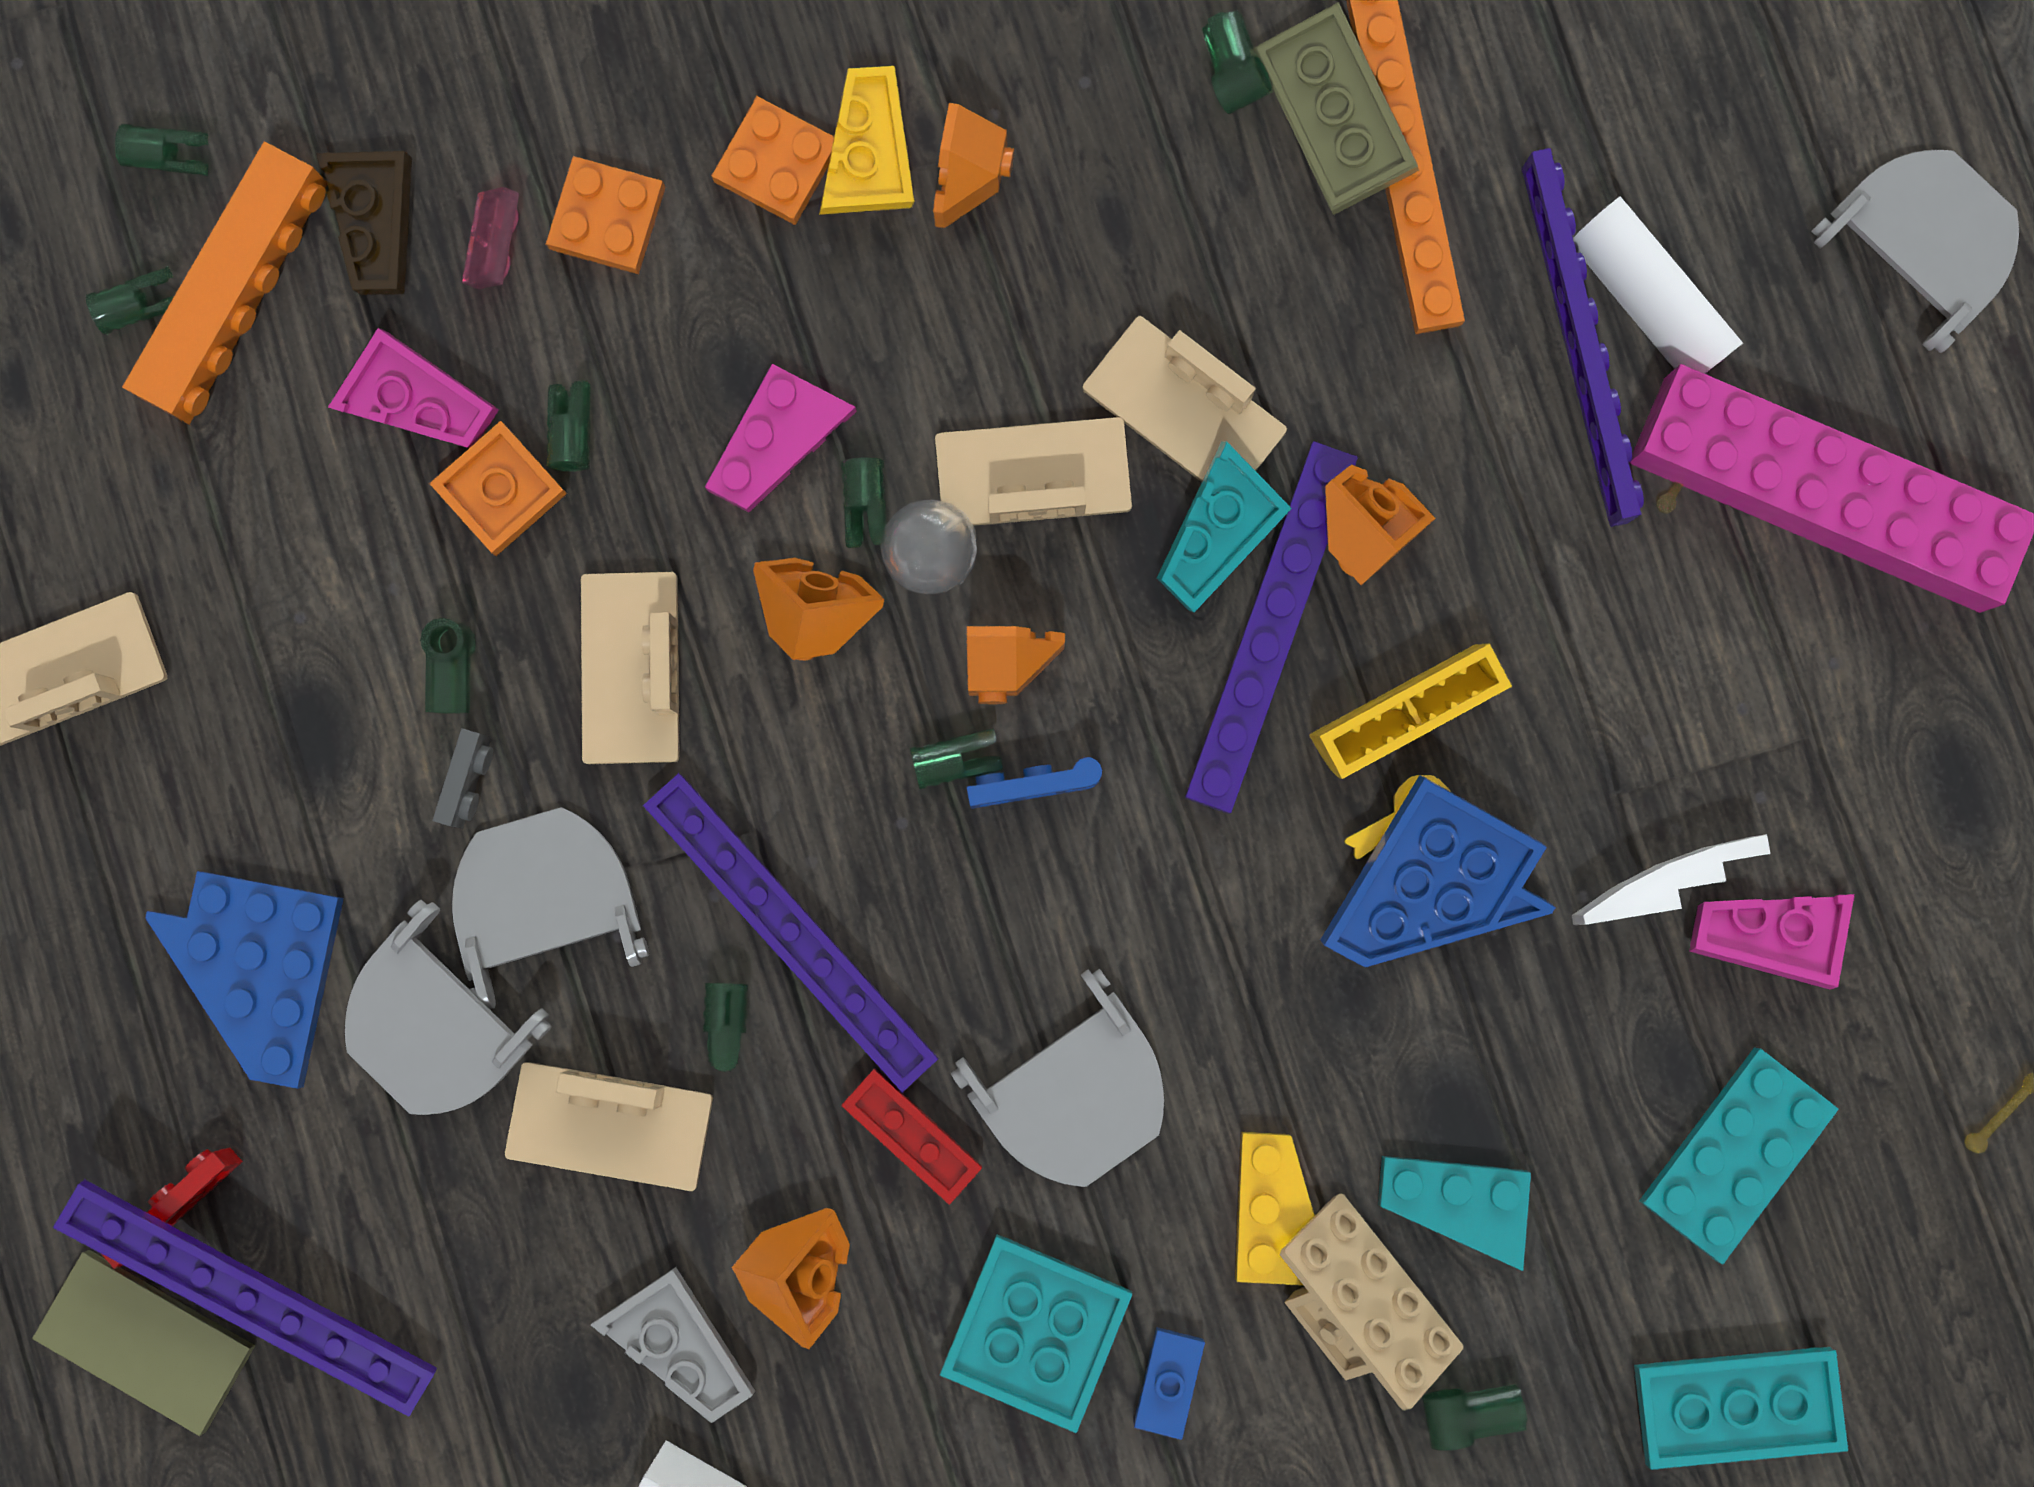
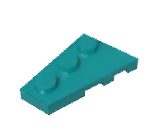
(1221, 528)
(1461, 1201)

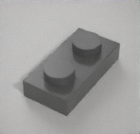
(458, 796)

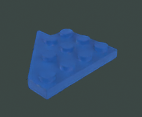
(1436, 880)
(256, 967)

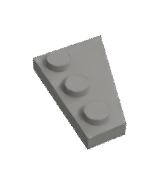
(679, 1344)

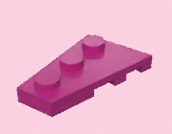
(412, 393)
(774, 435)
(1781, 937)

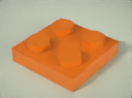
(775, 160)
(605, 215)
(498, 488)

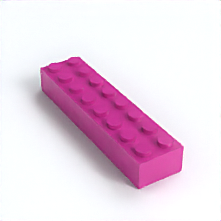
(1834, 489)

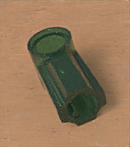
(1239, 71)
(449, 673)
(1461, 1417)

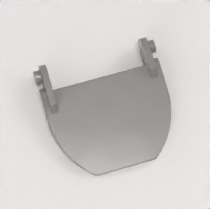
(1936, 230)
(539, 890)
(425, 1029)
(1079, 1099)

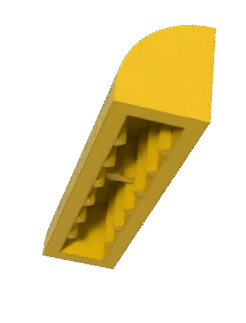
(1411, 710)

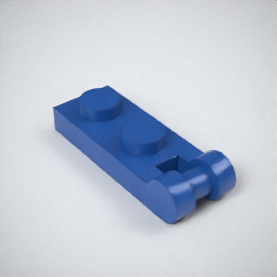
(1036, 783)

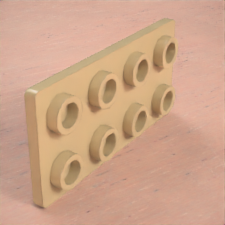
(1182, 399)
(1035, 471)
(76, 666)
(630, 668)
(609, 1126)
(1366, 1305)

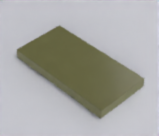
(1336, 109)
(143, 1342)

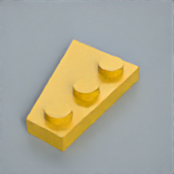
(869, 147)
(1270, 1207)

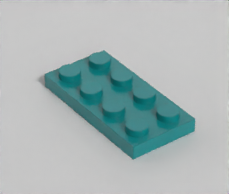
(1738, 1155)
(1740, 1408)

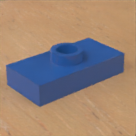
(1169, 1383)

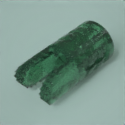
(158, 149)
(127, 302)
(569, 427)
(863, 493)
(944, 761)
(724, 1021)

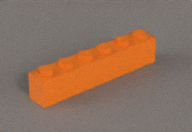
(227, 283)

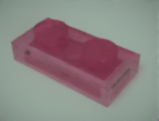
(490, 238)

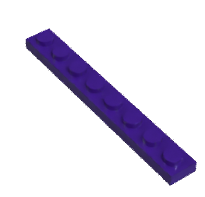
(1586, 355)
(1267, 635)
(791, 932)
(244, 1297)

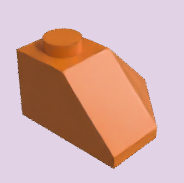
(970, 164)
(1370, 521)
(810, 609)
(1007, 660)
(794, 1272)

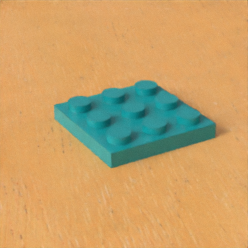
(1036, 1333)

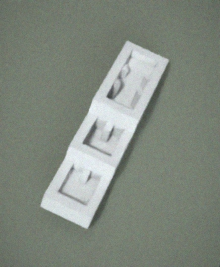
(1658, 886)

